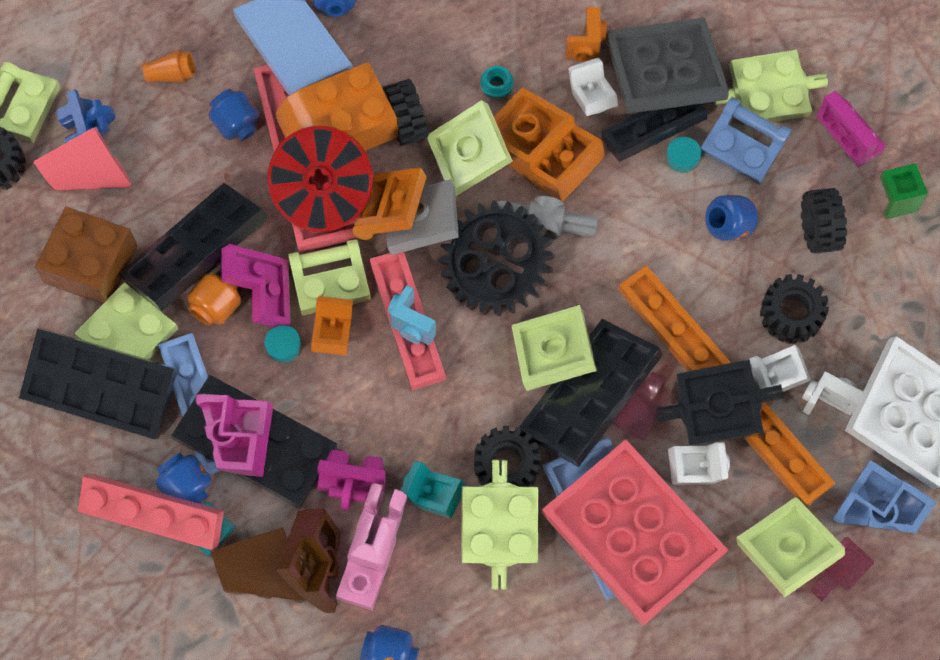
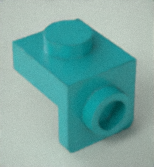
(432, 490)

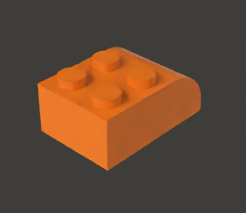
(344, 101)

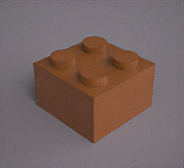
(86, 255)

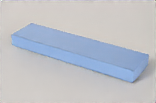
(190, 377)

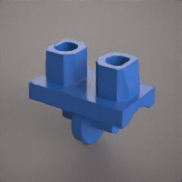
(84, 115)

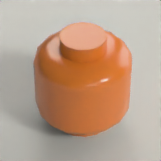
(213, 300)

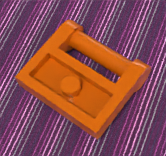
(398, 204)

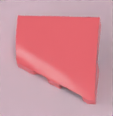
(83, 165)

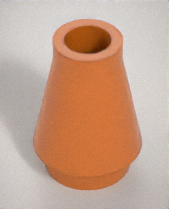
(173, 67)

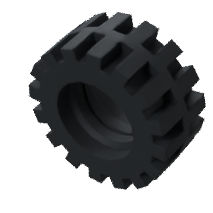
(823, 220)

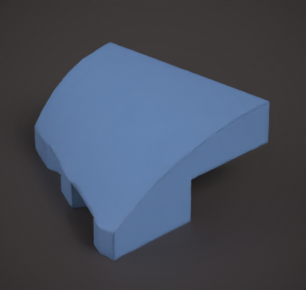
(883, 502)

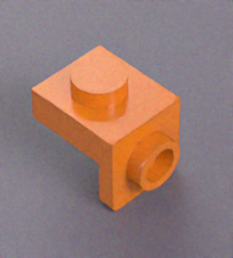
(588, 46)
(332, 325)

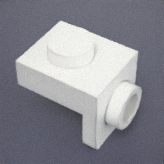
(591, 87)
(780, 368)
(834, 391)
(698, 464)

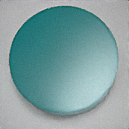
(683, 154)
(282, 344)

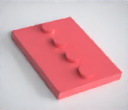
(634, 532)

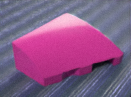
(237, 432)

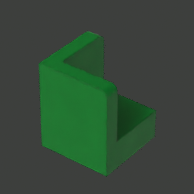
(904, 190)

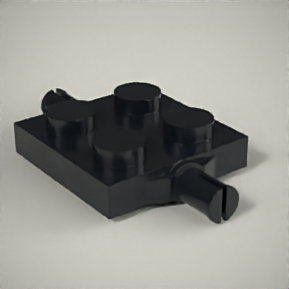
(720, 403)

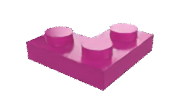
(266, 277)

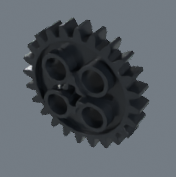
(511, 231)

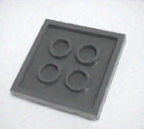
(666, 65)

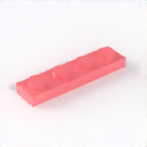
(419, 360)
(150, 511)

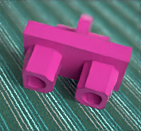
(349, 481)

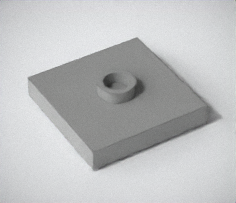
(433, 221)

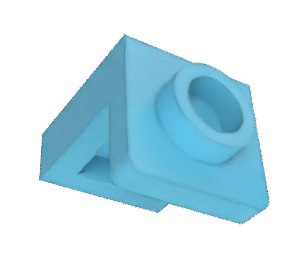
(411, 324)

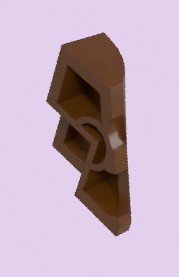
(311, 557)
(252, 565)

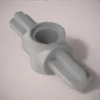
(552, 215)

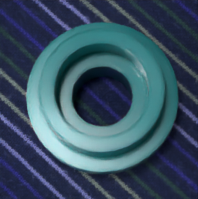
(498, 74)

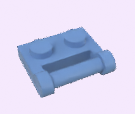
(741, 151)

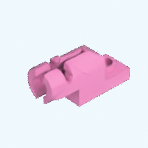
(371, 549)

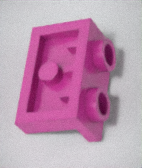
(849, 129)

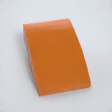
(547, 144)

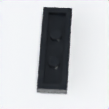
(650, 128)

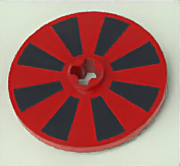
(339, 158)

